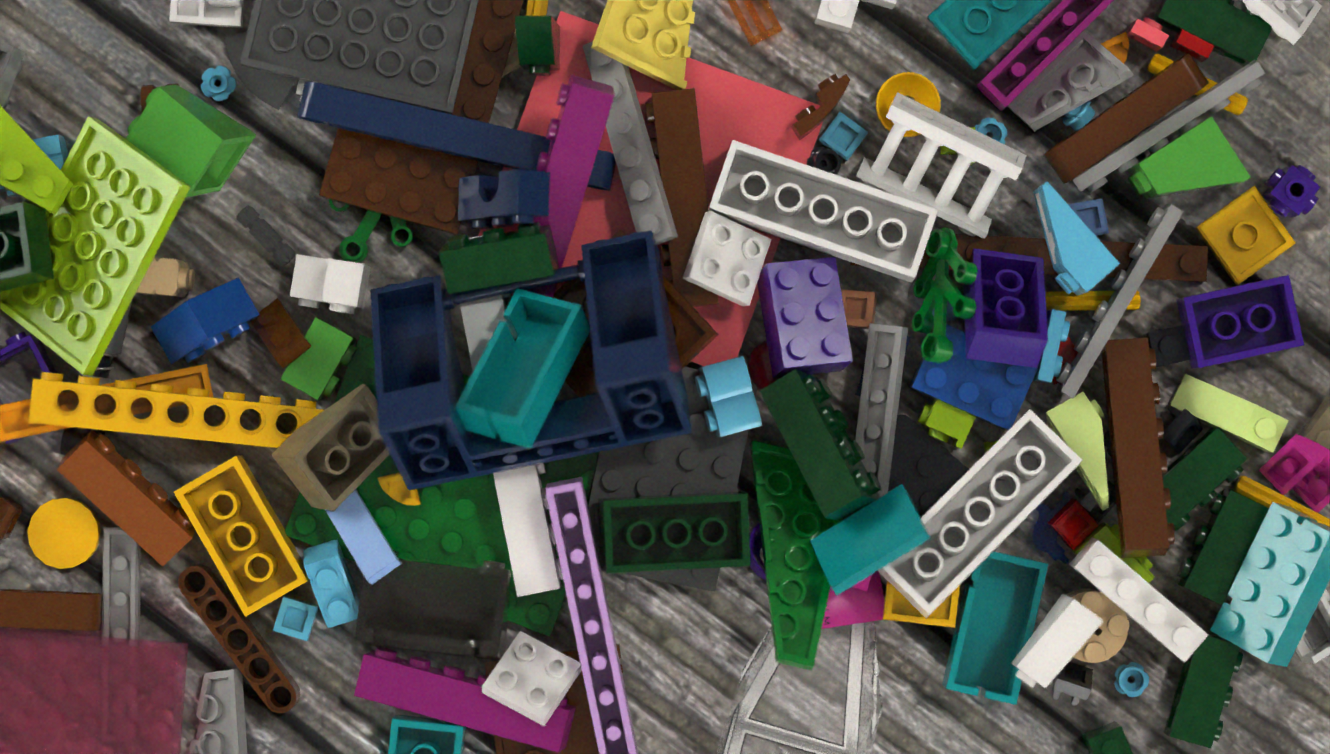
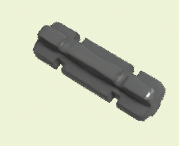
(266, 235)

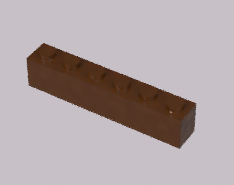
(683, 181)
(1135, 448)

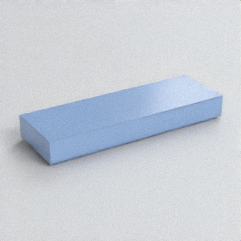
(363, 538)

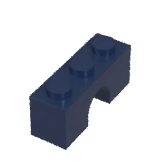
(504, 200)

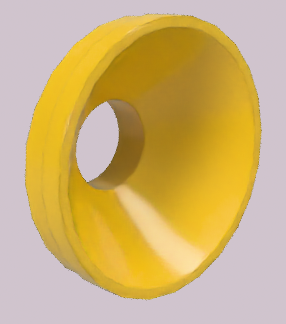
(909, 85)

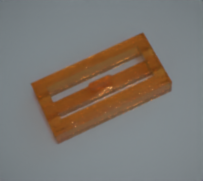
(763, 33)

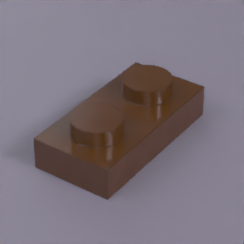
(280, 333)

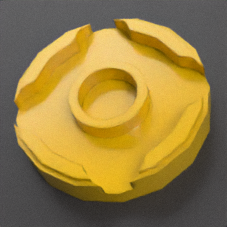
(64, 533)

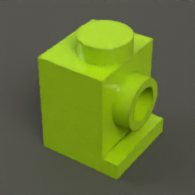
(946, 422)

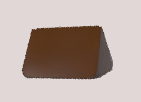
(9, 516)

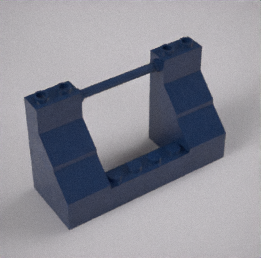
(633, 354)

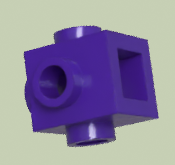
(1279, 192)

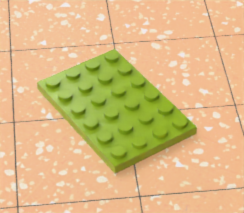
(97, 245)

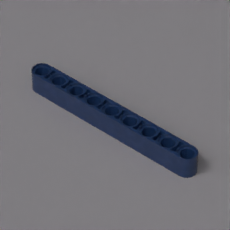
(435, 130)

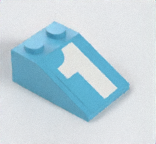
(1072, 246)

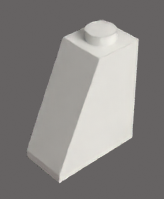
(1055, 641)

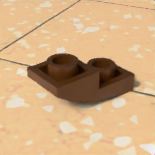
(828, 97)

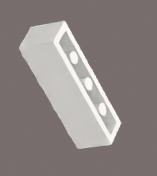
(1138, 599)

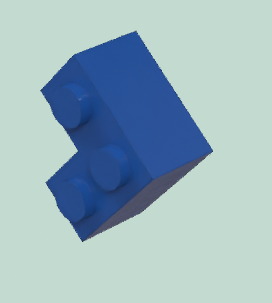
(205, 321)

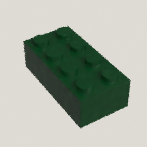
(24, 246)
(821, 444)
(674, 532)

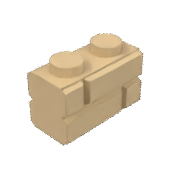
(167, 278)

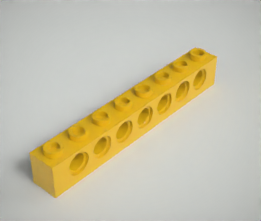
(46, 411)

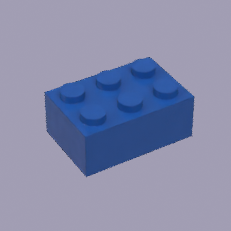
(975, 386)

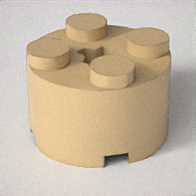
(1110, 634)

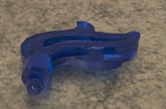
(1044, 536)

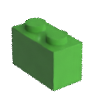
(317, 367)

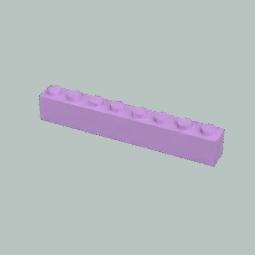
(591, 617)

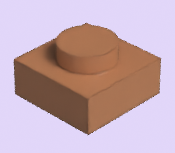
(859, 308)

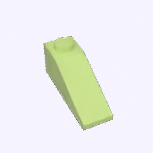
(1229, 413)
(1081, 428)

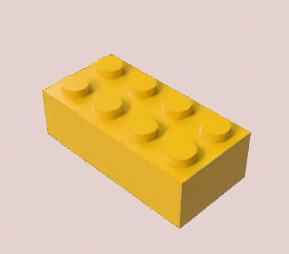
(242, 534)

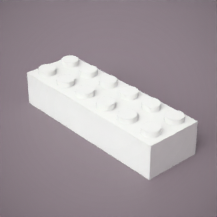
(823, 211)
(982, 512)

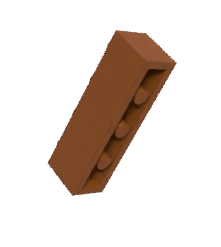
(127, 497)

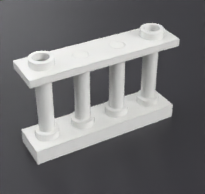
(941, 131)

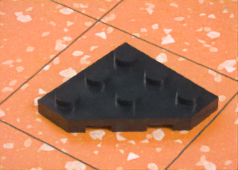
(922, 465)

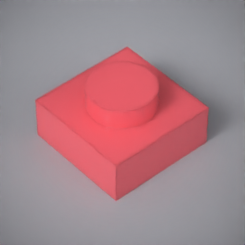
(1148, 33)

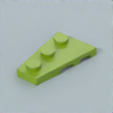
(28, 169)

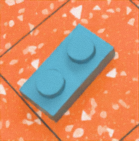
(1050, 362)

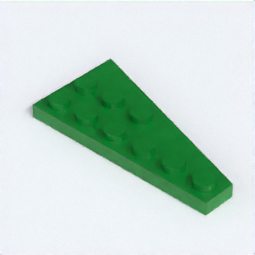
(793, 573)

